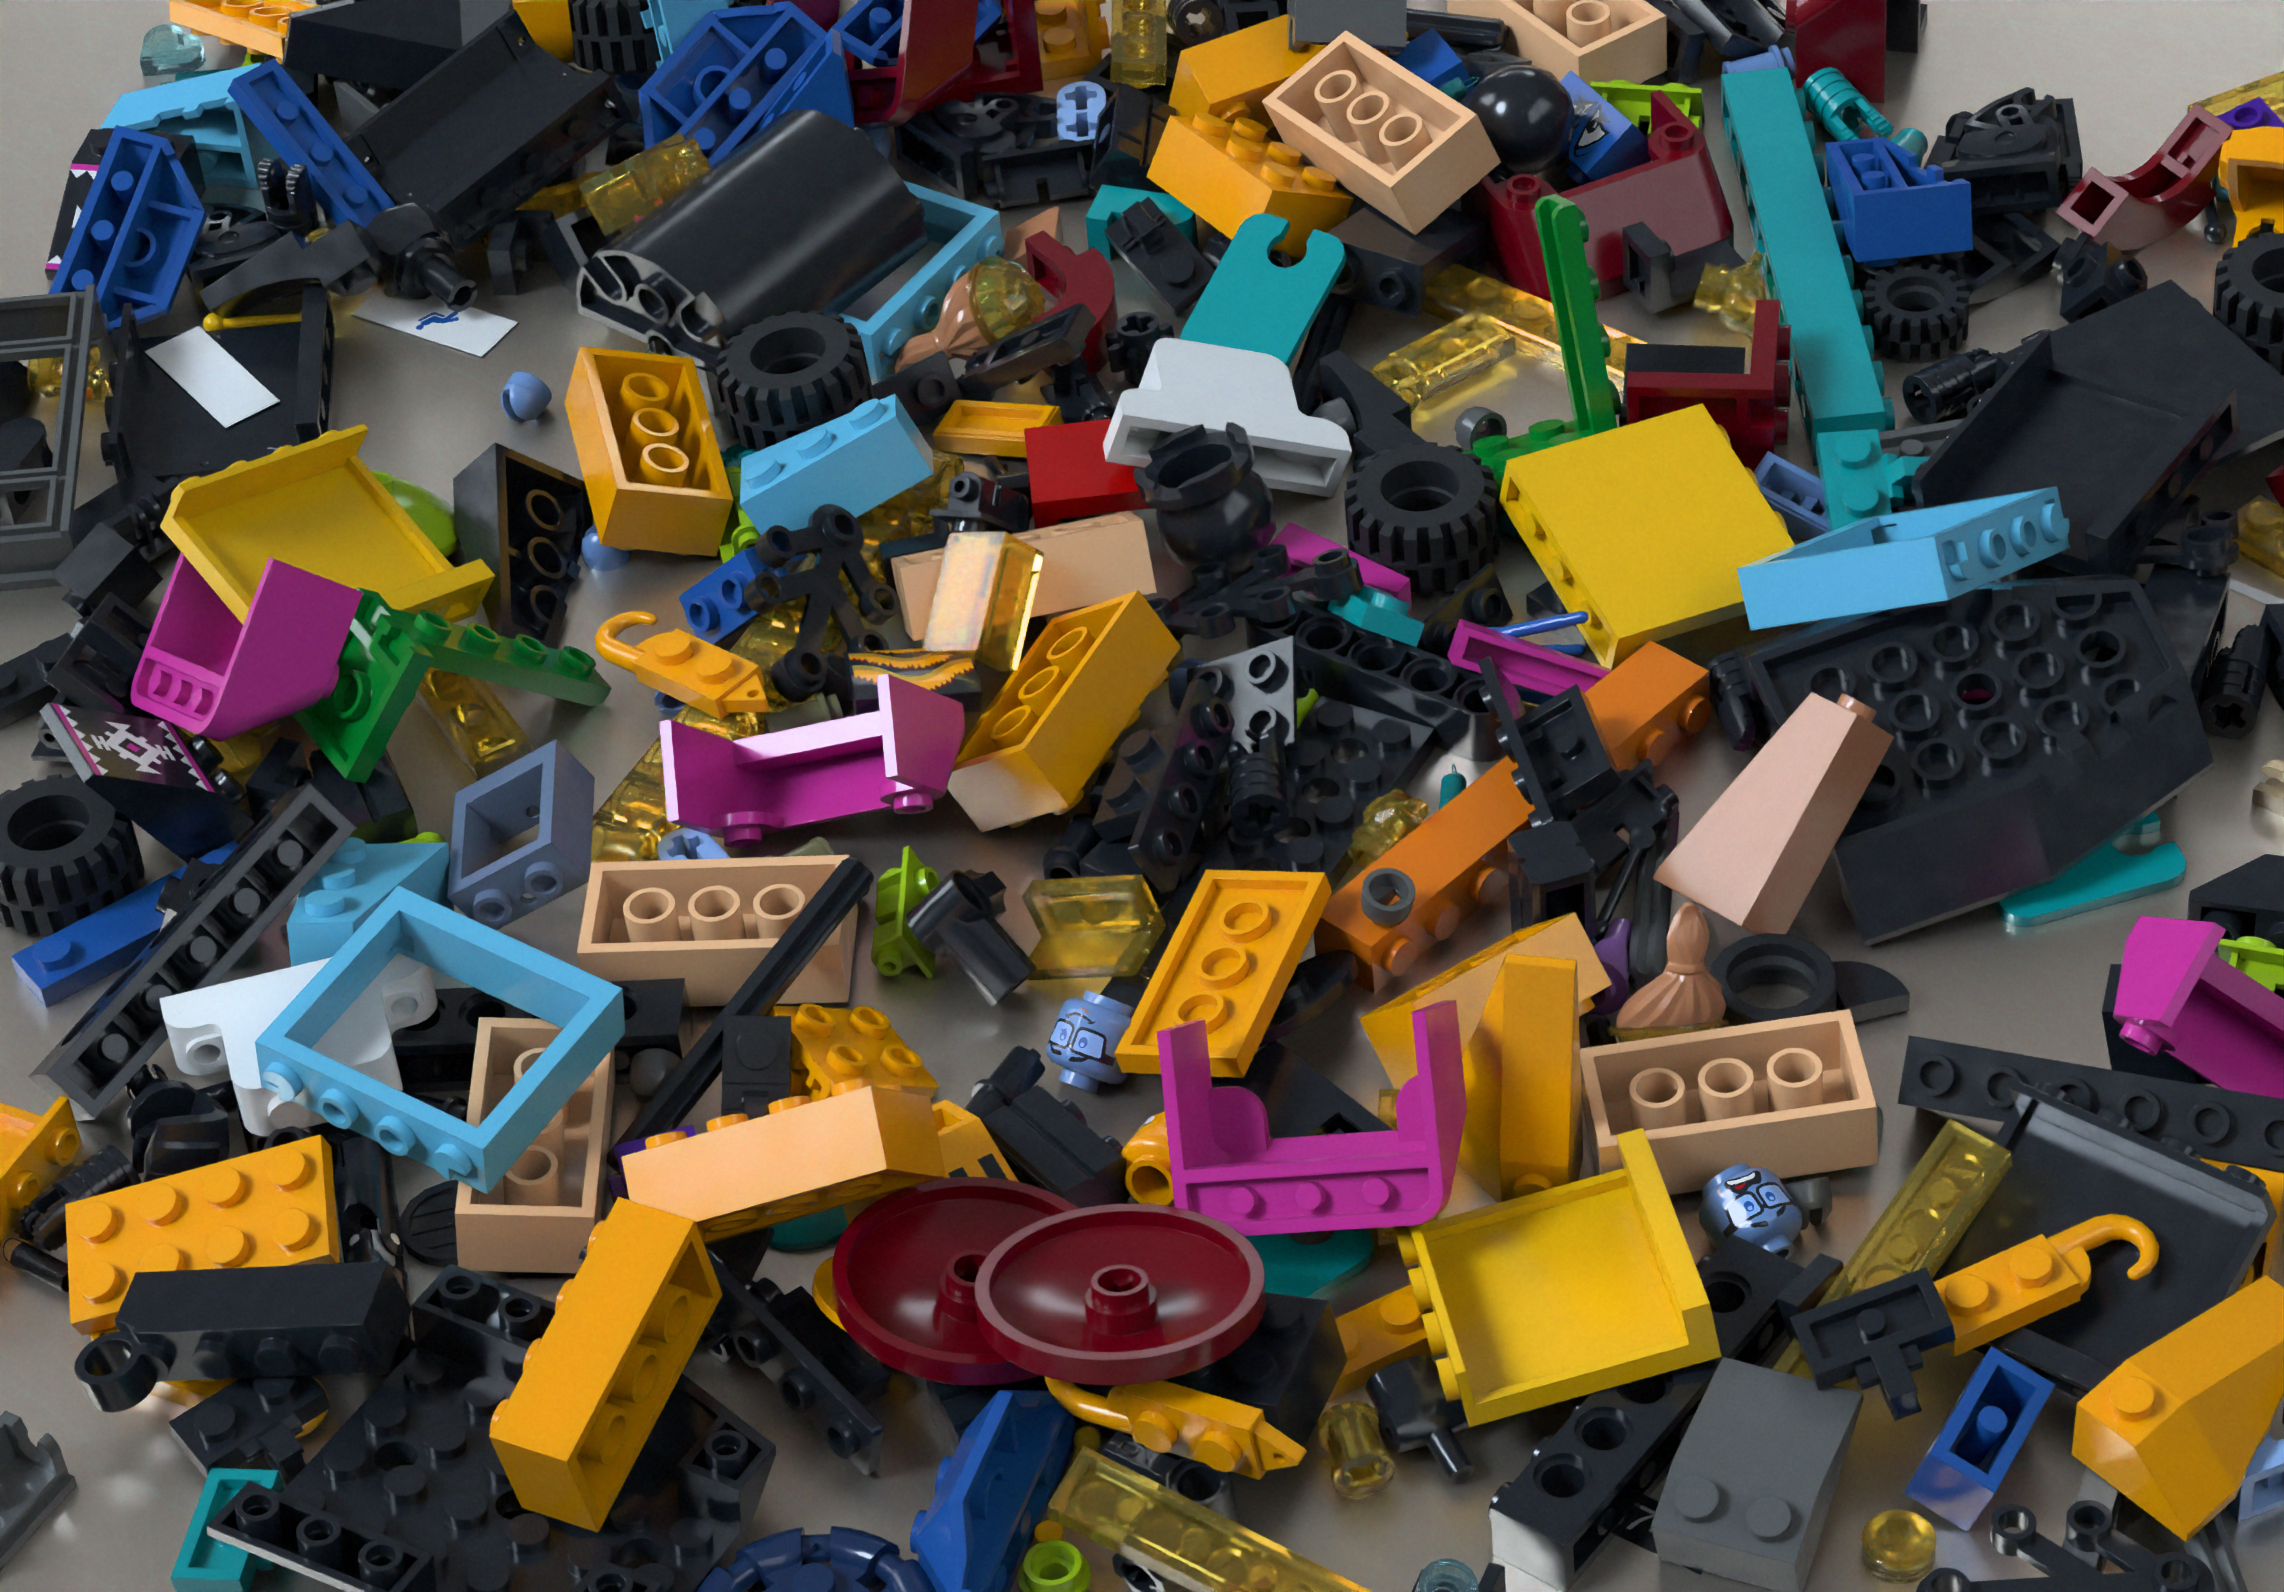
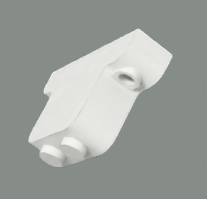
(1216, 385)
(219, 1025)

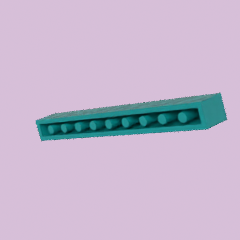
(1803, 255)

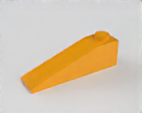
(2189, 1410)

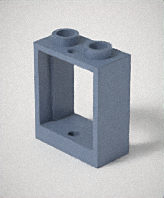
(540, 789)

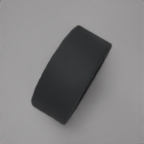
(1775, 960)

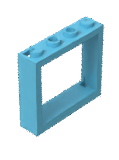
(968, 236)
(1904, 558)
(476, 955)

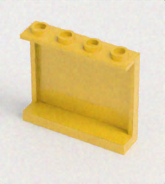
(323, 515)
(1643, 527)
(1560, 1291)

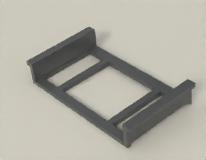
(36, 330)

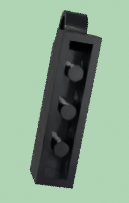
(245, 1327)

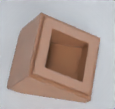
(1015, 238)

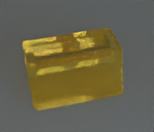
(984, 598)
(1092, 926)

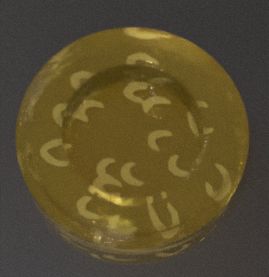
(1898, 1546)

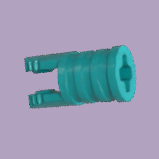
(1842, 107)

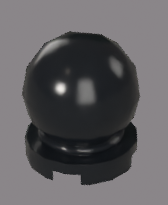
(1525, 118)
(1208, 497)

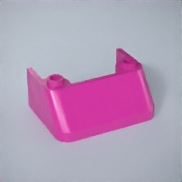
(235, 677)
(814, 771)
(2199, 1007)
(1314, 1183)

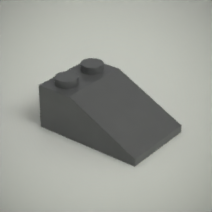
(1755, 1476)

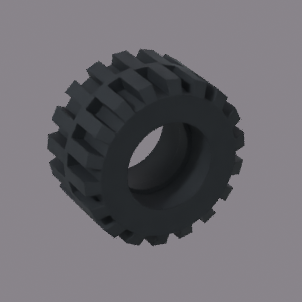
(612, 36)
(2252, 295)
(791, 376)
(1424, 514)
(62, 855)

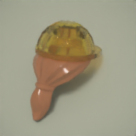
(977, 311)
(1681, 997)

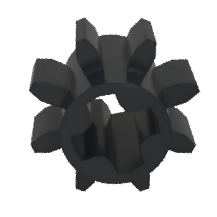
(1134, 342)

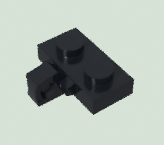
(1876, 1338)
(251, 1422)

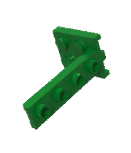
(1581, 341)
(391, 653)

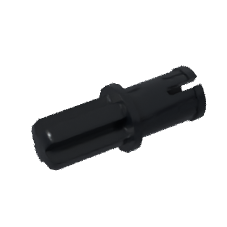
(1011, 1078)

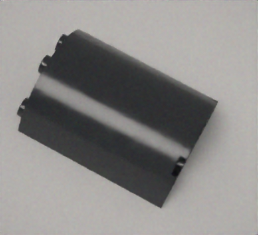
(772, 228)

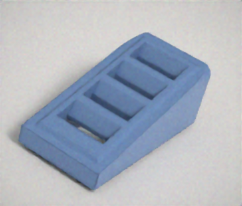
(1788, 484)

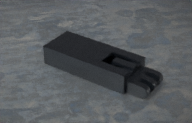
(1300, 1098)

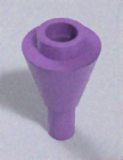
(1614, 959)

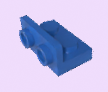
(717, 602)

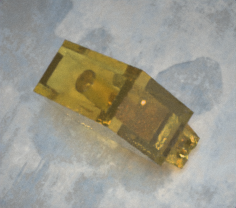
(643, 182)

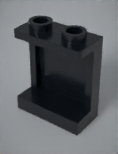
(1393, 266)

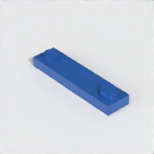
(306, 138)
(98, 942)

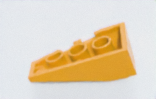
(1525, 1081)

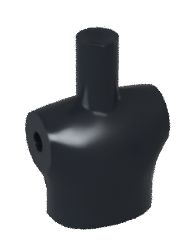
(1417, 1415)

